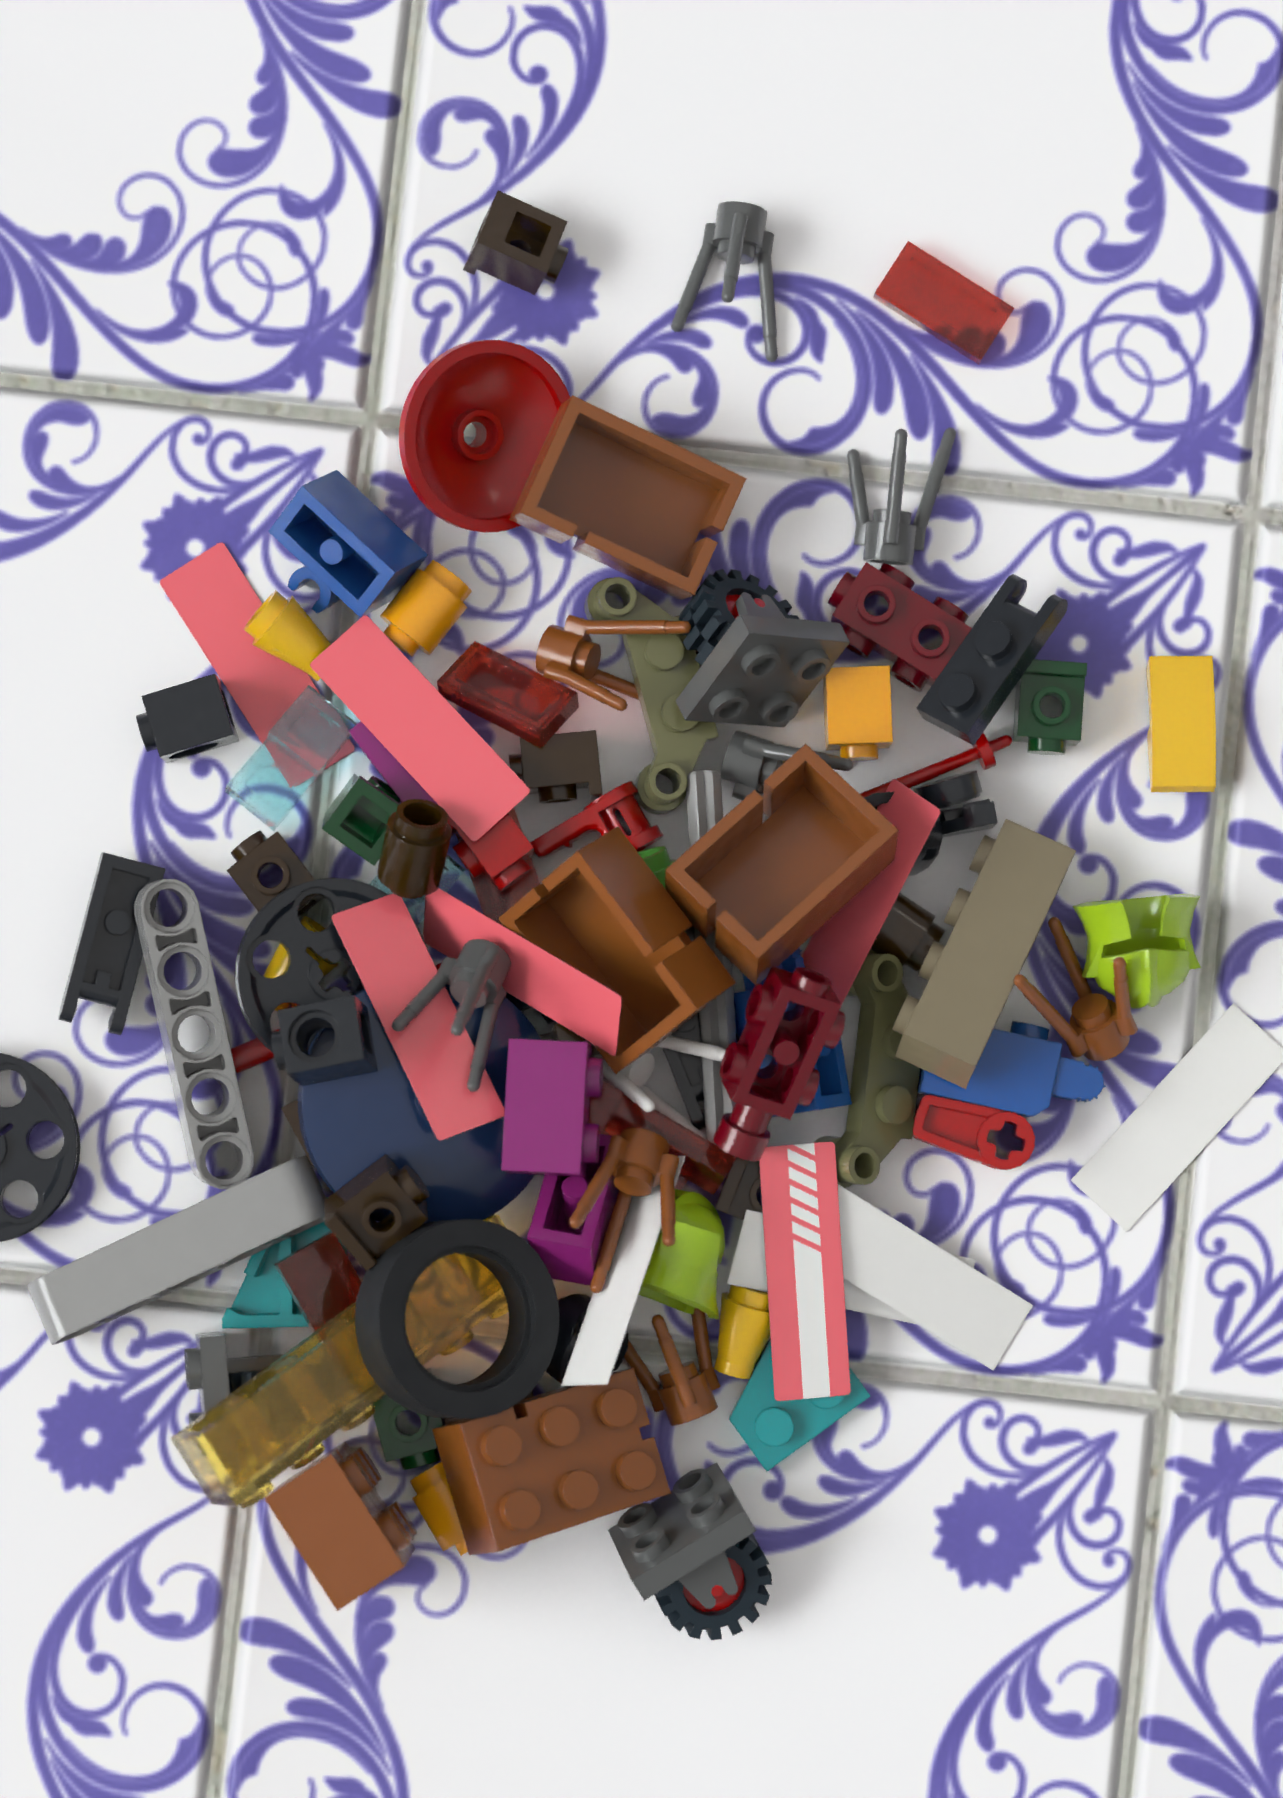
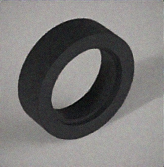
(530, 1333)

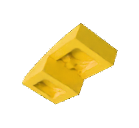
(1181, 724)

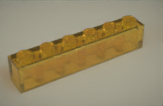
(325, 1386)

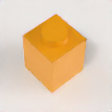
(857, 711)

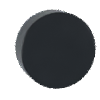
(951, 789)

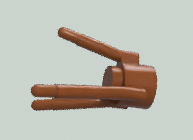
(573, 659)
(1097, 1025)
(638, 1163)
(683, 1390)

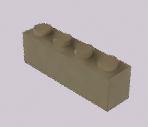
(984, 953)

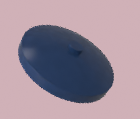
(377, 1113)

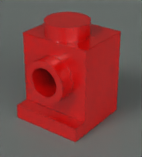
(498, 852)

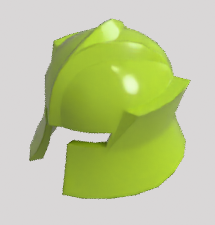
(1149, 936)
(687, 1272)

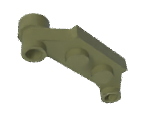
(660, 673)
(881, 1084)

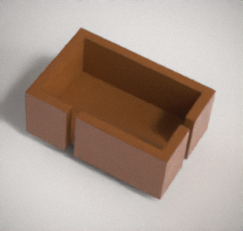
(627, 498)
(784, 877)
(627, 932)
(554, 1467)
(343, 1524)

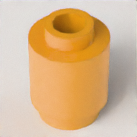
(425, 609)
(438, 1508)

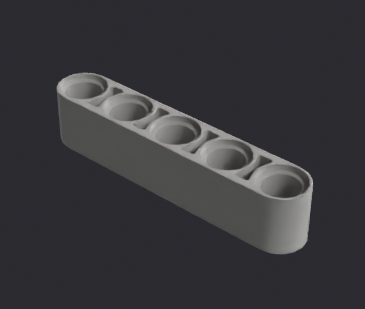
(215, 1058)
(179, 1250)

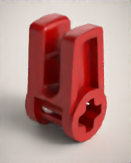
(601, 817)
(965, 1128)

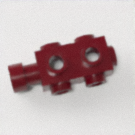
(897, 630)
(793, 1041)

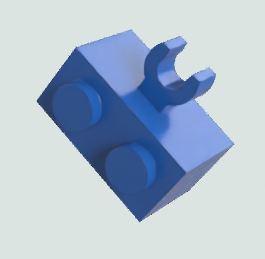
(345, 546)

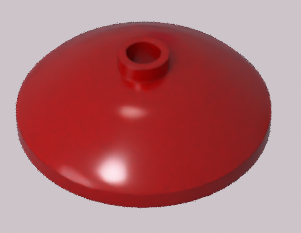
(511, 403)

